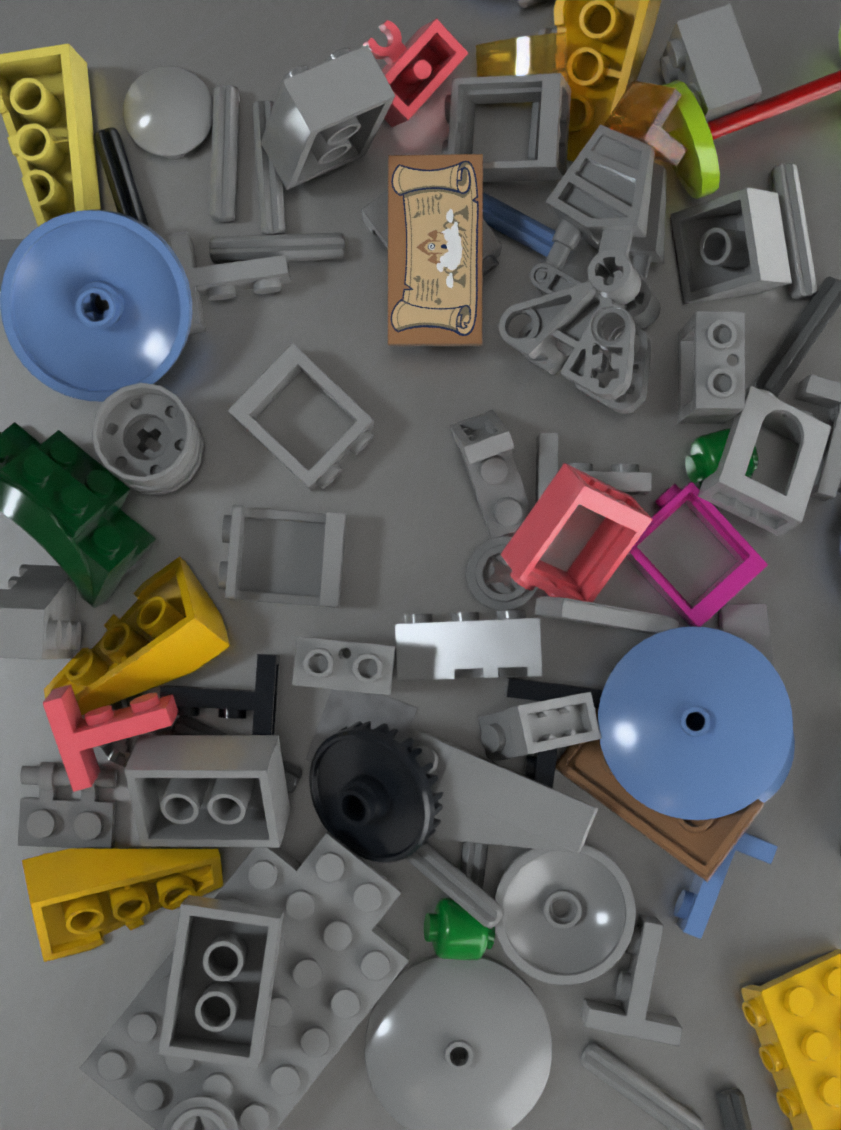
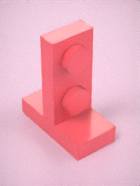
(101, 726)

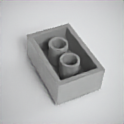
(326, 115)
(208, 790)
(221, 981)

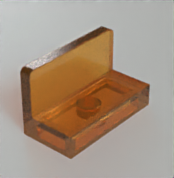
(643, 113)

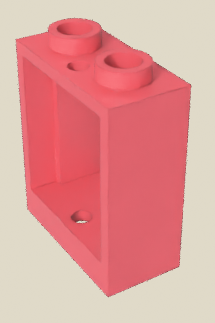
(601, 555)

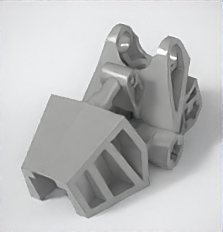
(618, 206)

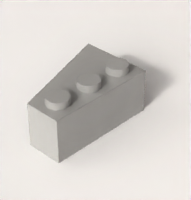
(39, 615)

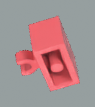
(417, 66)

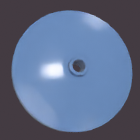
(53, 311)
(687, 770)

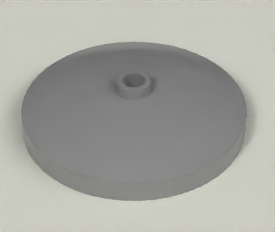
(449, 1006)

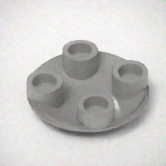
(168, 111)

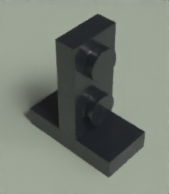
(235, 702)
(542, 765)

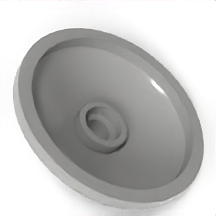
(571, 945)

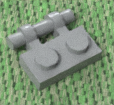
(66, 821)

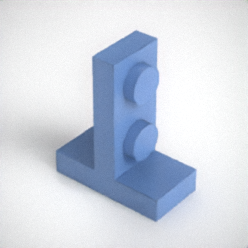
(697, 904)

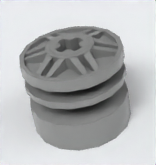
(132, 418)

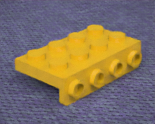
(801, 1040)

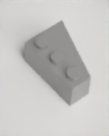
(468, 646)

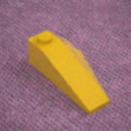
(604, 57)
(157, 640)
(92, 891)

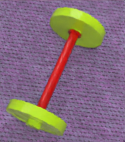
(686, 123)

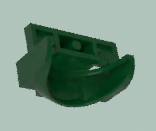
(70, 510)

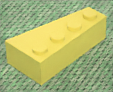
(51, 128)

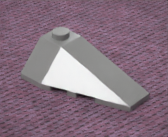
(499, 805)

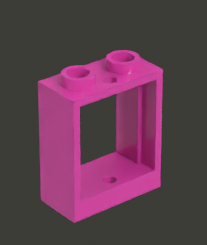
(728, 585)

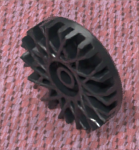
(374, 792)

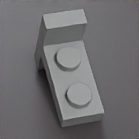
(223, 280)
(826, 394)
(493, 471)
(622, 476)
(539, 727)
(634, 992)

